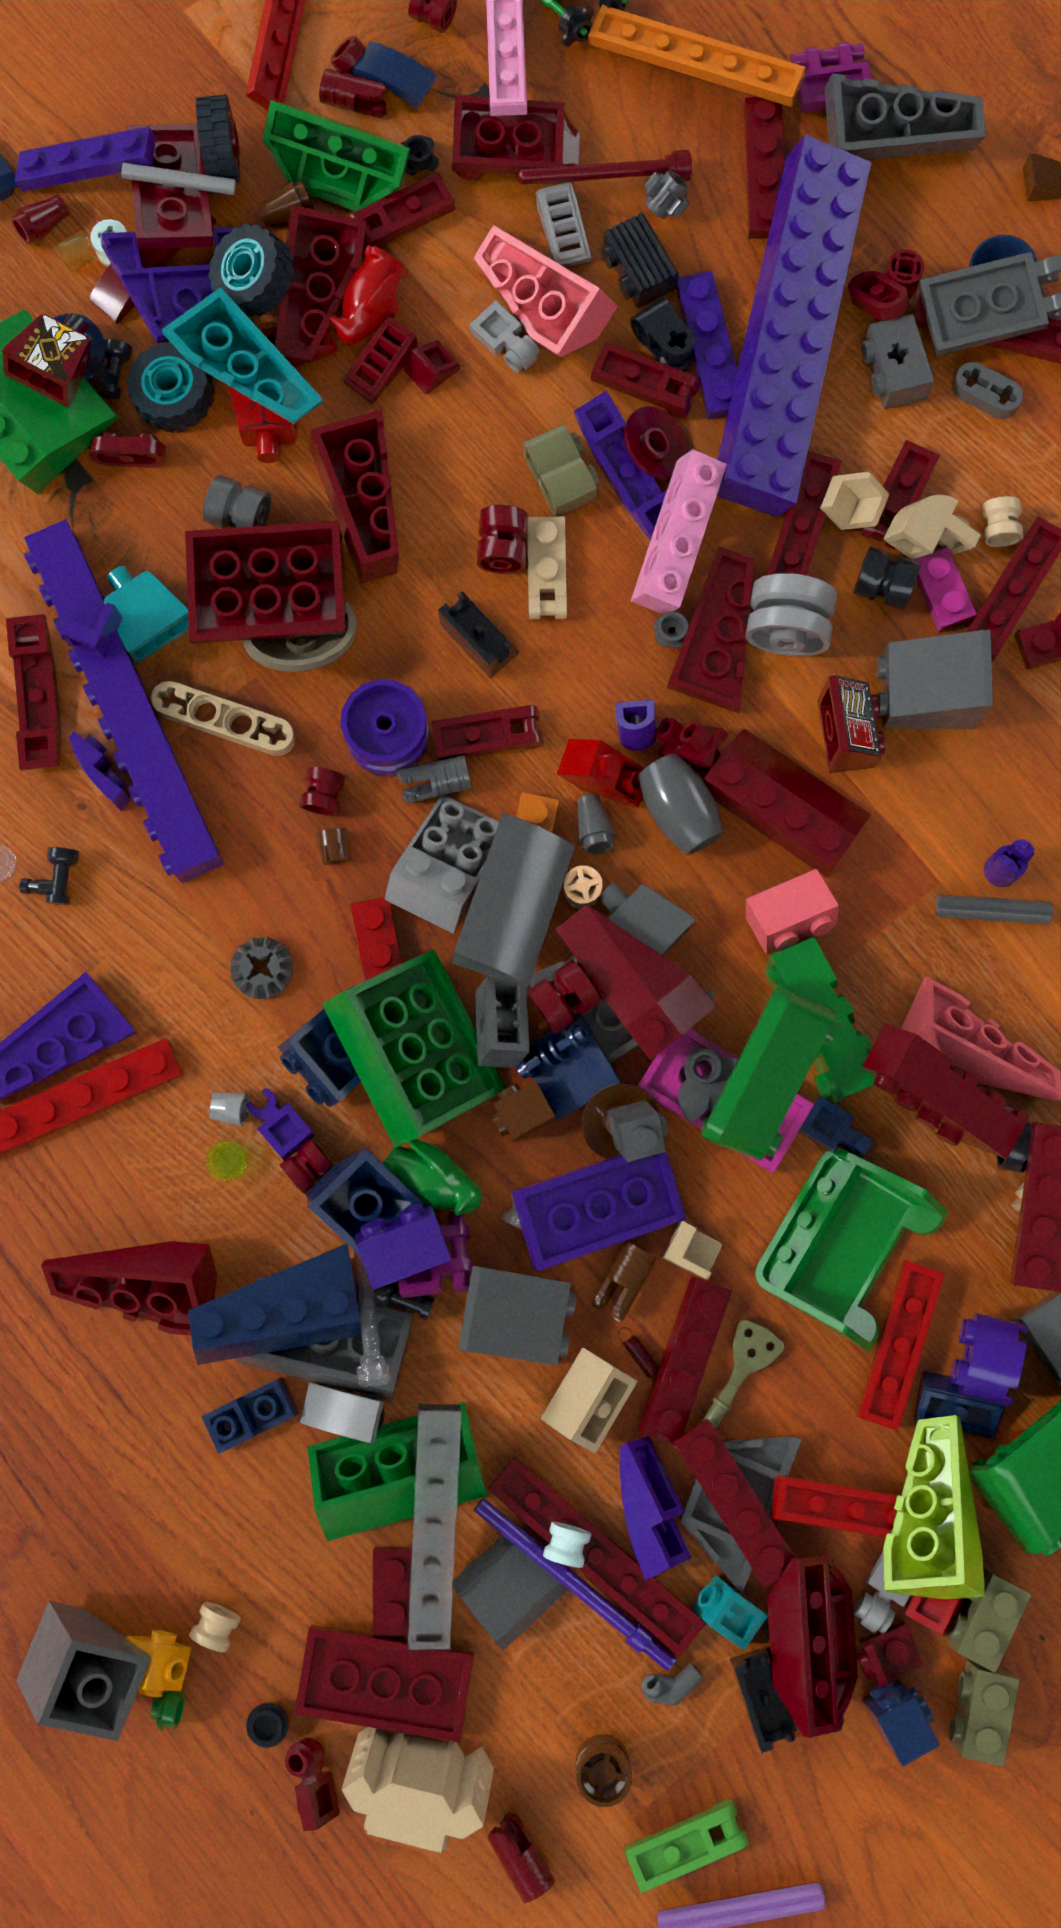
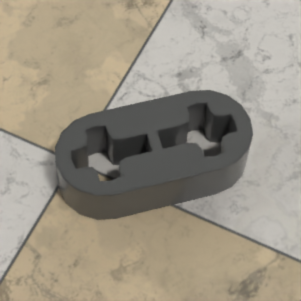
(987, 390)

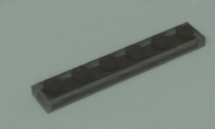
(434, 1526)

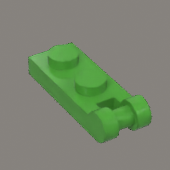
(685, 1846)

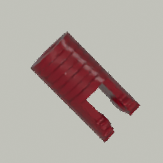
(353, 93)
(520, 1858)

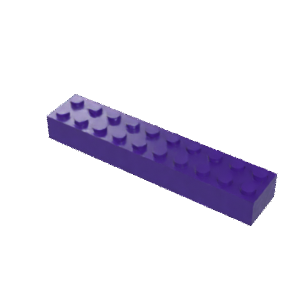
(791, 326)

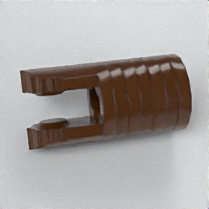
(628, 1270)

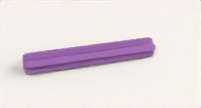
(746, 1908)

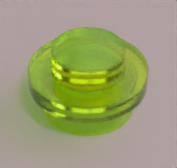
(226, 1160)

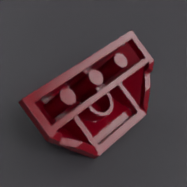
(813, 1643)

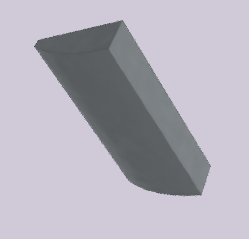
(513, 902)
(338, 1360)

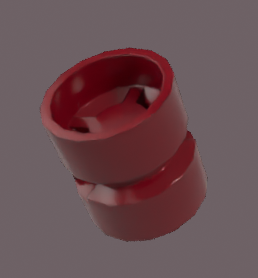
(502, 544)
(549, 998)

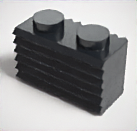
(639, 260)

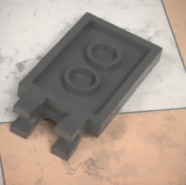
(990, 302)

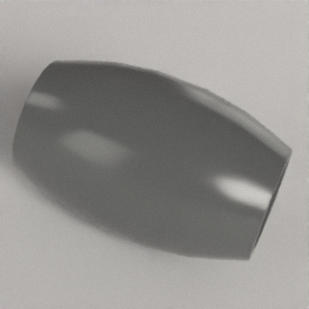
(681, 804)

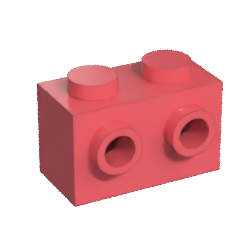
(792, 912)

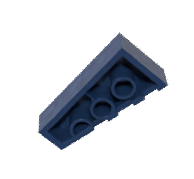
(281, 1312)

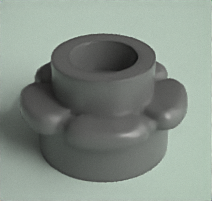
(671, 620)

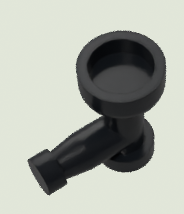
(116, 354)
(57, 887)
(390, 1294)

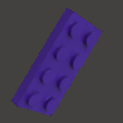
(596, 1207)

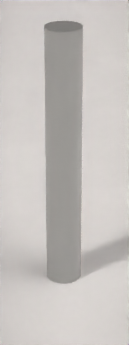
(178, 178)

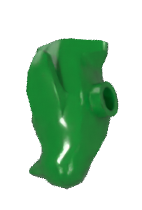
(434, 1177)

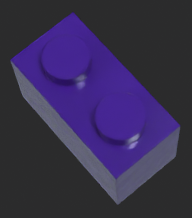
(401, 1245)

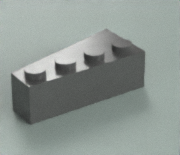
(899, 121)

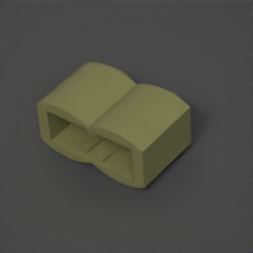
(560, 470)

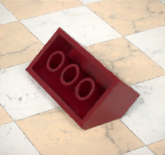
(785, 802)

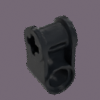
(664, 334)

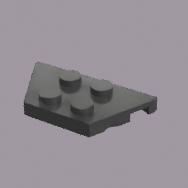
(759, 1462)

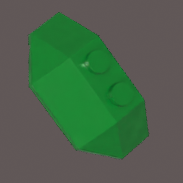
(333, 157)

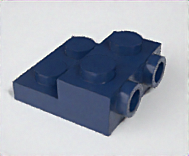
(320, 1060)

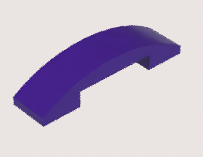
(604, 434)

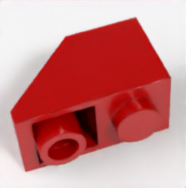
(601, 771)

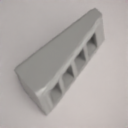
(559, 202)

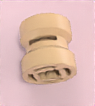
(1002, 521)

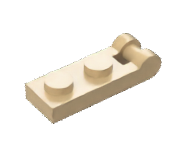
(547, 567)

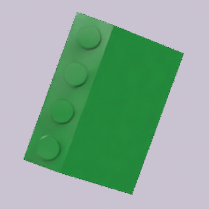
(39, 433)
(412, 1047)

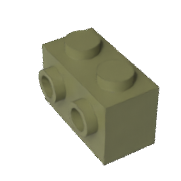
(988, 1622)
(984, 1713)

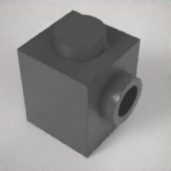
(638, 1130)

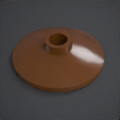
(595, 1118)

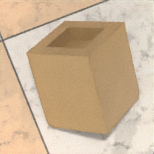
(854, 500)
(692, 1250)

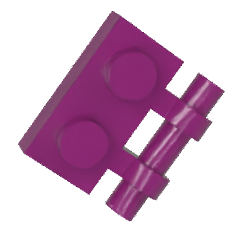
(812, 92)
(459, 1268)

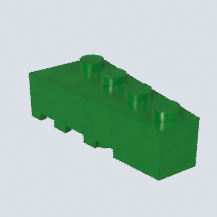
(841, 1063)

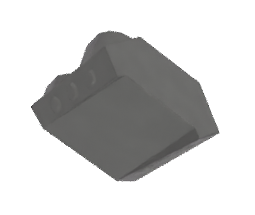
(506, 1590)

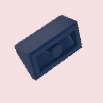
(941, 1398)

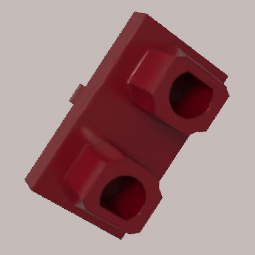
(691, 742)

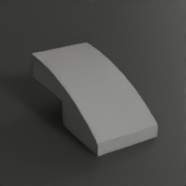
(341, 1412)

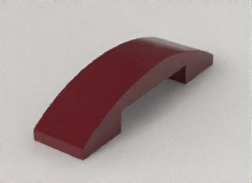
(110, 294)
(35, 692)

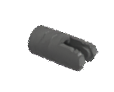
(445, 778)

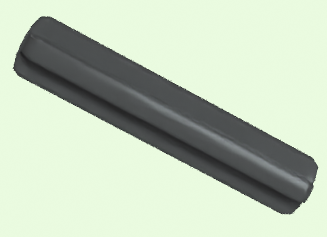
(994, 909)

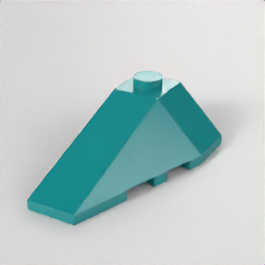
(233, 350)

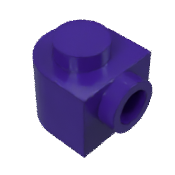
(636, 724)

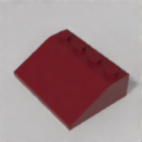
(265, 582)

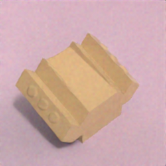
(417, 1788)

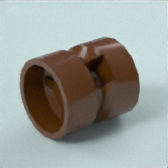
(603, 1771)

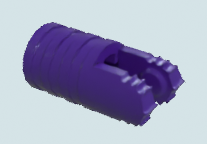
(1008, 863)

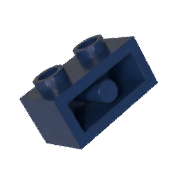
(902, 1720)

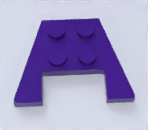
(158, 292)

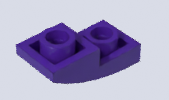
(95, 764)

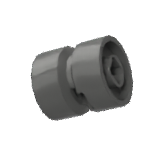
(231, 505)

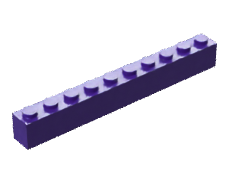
(125, 710)

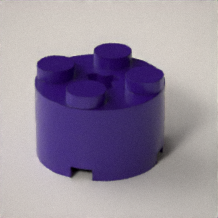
(990, 1358)

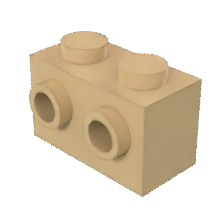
(585, 1398)

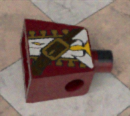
(50, 356)

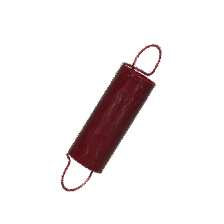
(640, 1355)

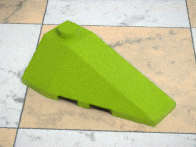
(935, 1530)

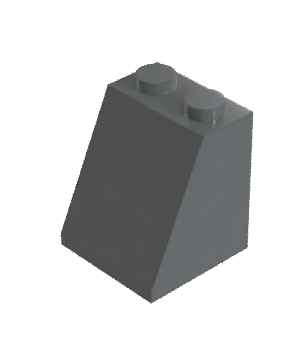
(936, 681)
(517, 1316)
(81, 1673)

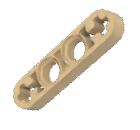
(221, 723)

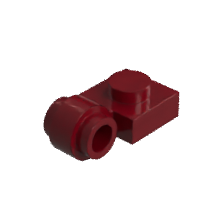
(316, 1794)

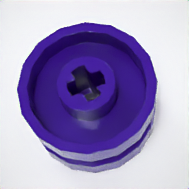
(390, 706)

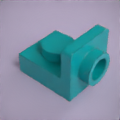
(729, 1612)

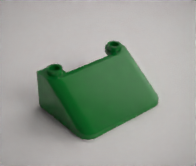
(842, 1239)

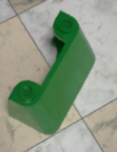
(1025, 1484)

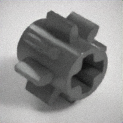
(666, 194)

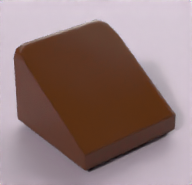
(1042, 178)

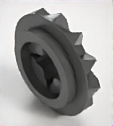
(261, 986)

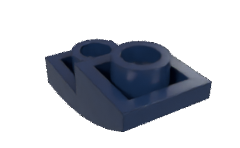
(397, 71)
(250, 1415)

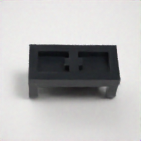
(477, 635)
(763, 1705)

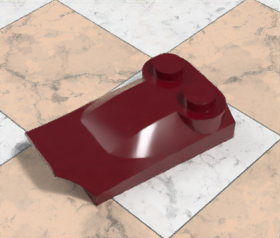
(511, 141)

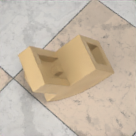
(928, 522)

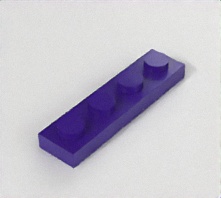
(84, 158)
(712, 345)

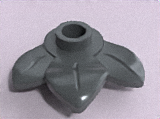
(702, 1092)

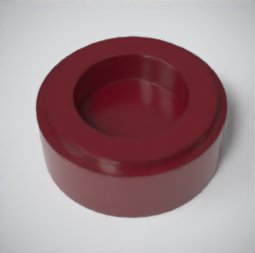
(347, 54)

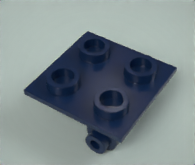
(568, 1067)

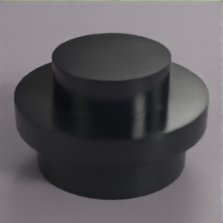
(267, 1724)

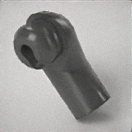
(670, 1689)

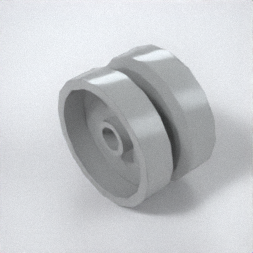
(791, 615)

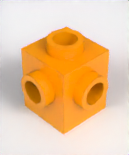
(166, 1665)

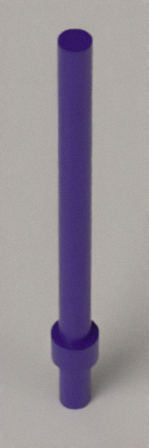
(636, 1634)

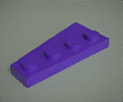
(61, 1035)

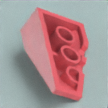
(548, 299)
(979, 1046)

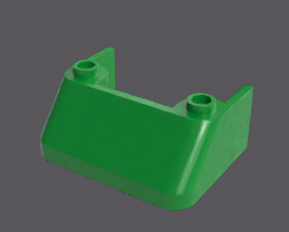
(770, 1072)

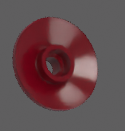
(654, 441)

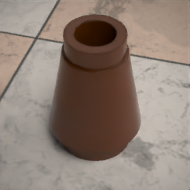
(278, 206)

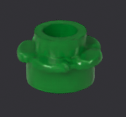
(168, 1709)

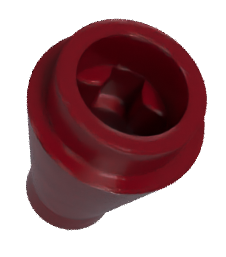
(38, 219)

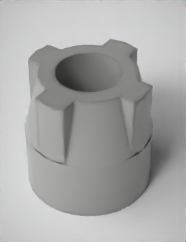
(229, 1108)

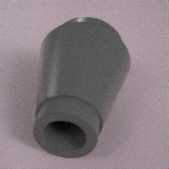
(594, 825)

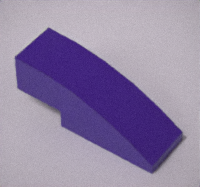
(650, 1509)

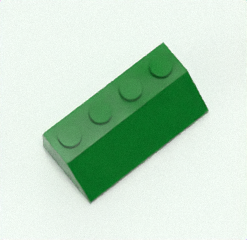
(373, 1483)

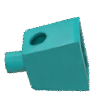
(148, 611)

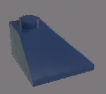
(358, 1193)

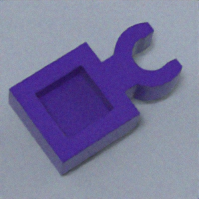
(282, 1128)

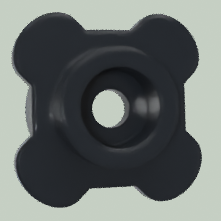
(424, 146)

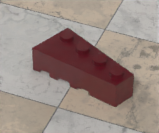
(358, 485)
(942, 1093)

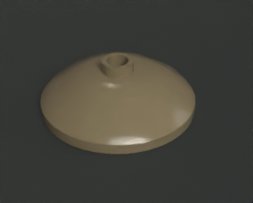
(303, 652)

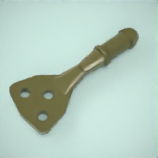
(744, 1364)

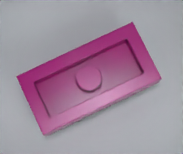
(944, 590)

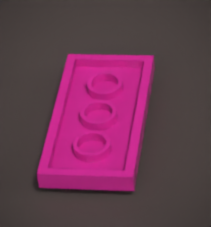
(667, 1076)

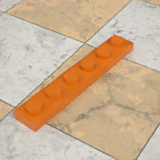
(697, 55)

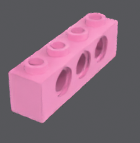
(678, 532)

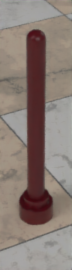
(679, 162)

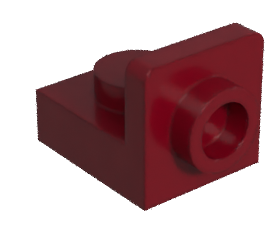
(1040, 643)
(888, 1654)

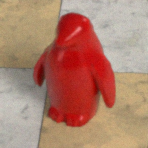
(369, 296)

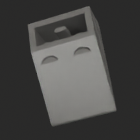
(443, 864)

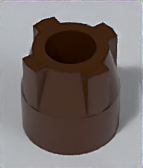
(333, 845)

